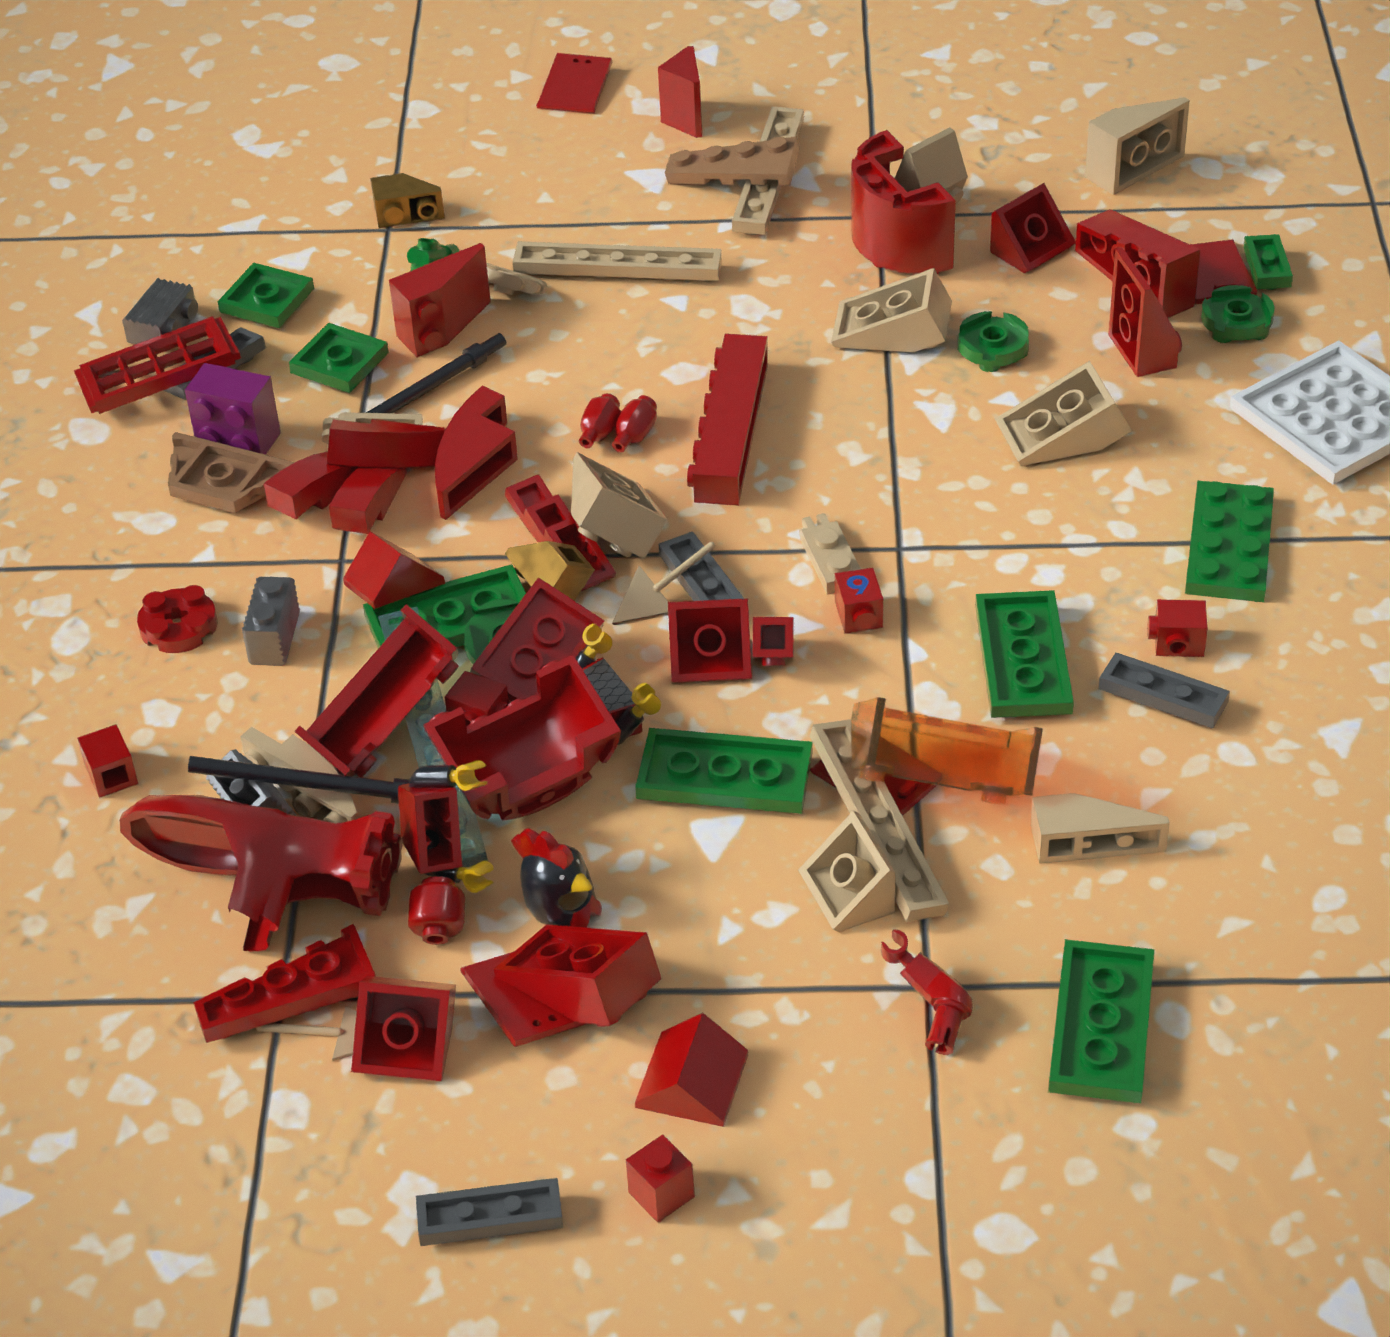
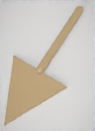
(644, 596)
(345, 1033)

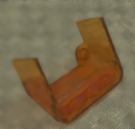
(943, 752)

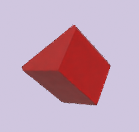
(681, 93)
(1029, 230)
(388, 573)
(709, 640)
(693, 1072)

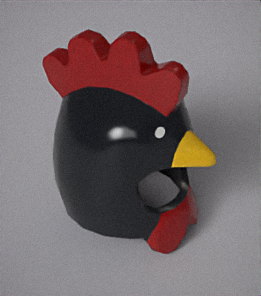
(549, 873)

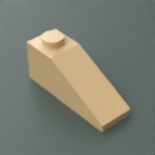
(1090, 828)

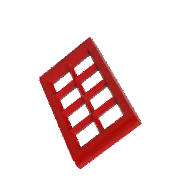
(94, 388)

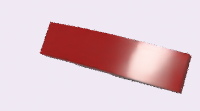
(551, 521)

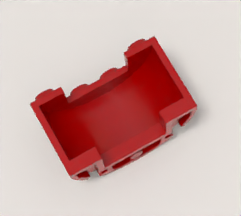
(897, 226)
(533, 747)

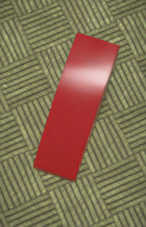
(383, 444)
(306, 484)
(365, 498)

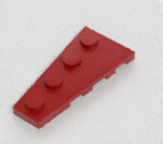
(312, 981)

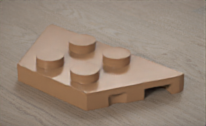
(219, 473)

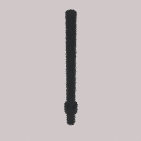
(472, 357)
(296, 777)

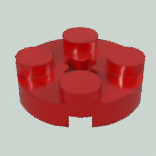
(189, 604)

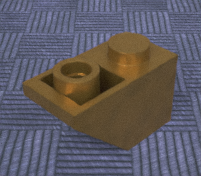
(405, 200)
(554, 563)

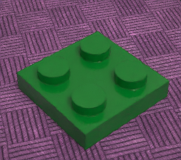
(266, 295)
(338, 357)

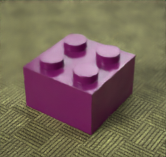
(233, 408)

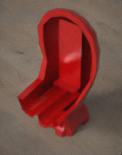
(271, 853)

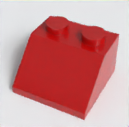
(403, 1027)

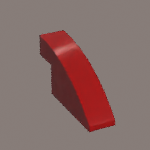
(473, 450)

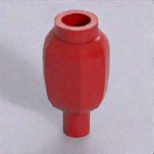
(599, 419)
(634, 422)

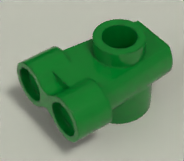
(428, 251)

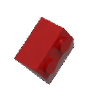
(439, 299)
(1139, 322)
(583, 971)

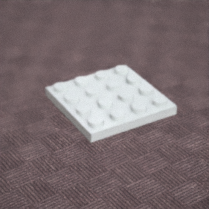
(1324, 411)

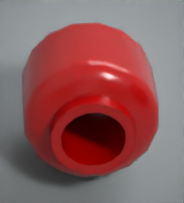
(436, 910)

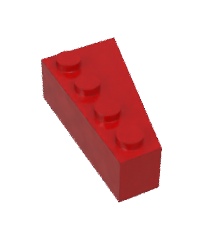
(1162, 260)

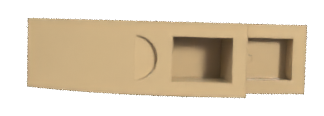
(299, 755)

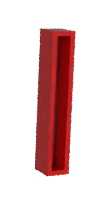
(729, 420)

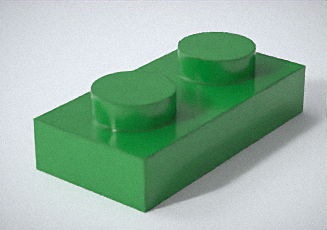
(1267, 262)

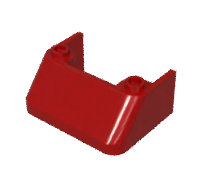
(381, 695)

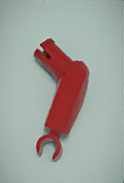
(937, 988)

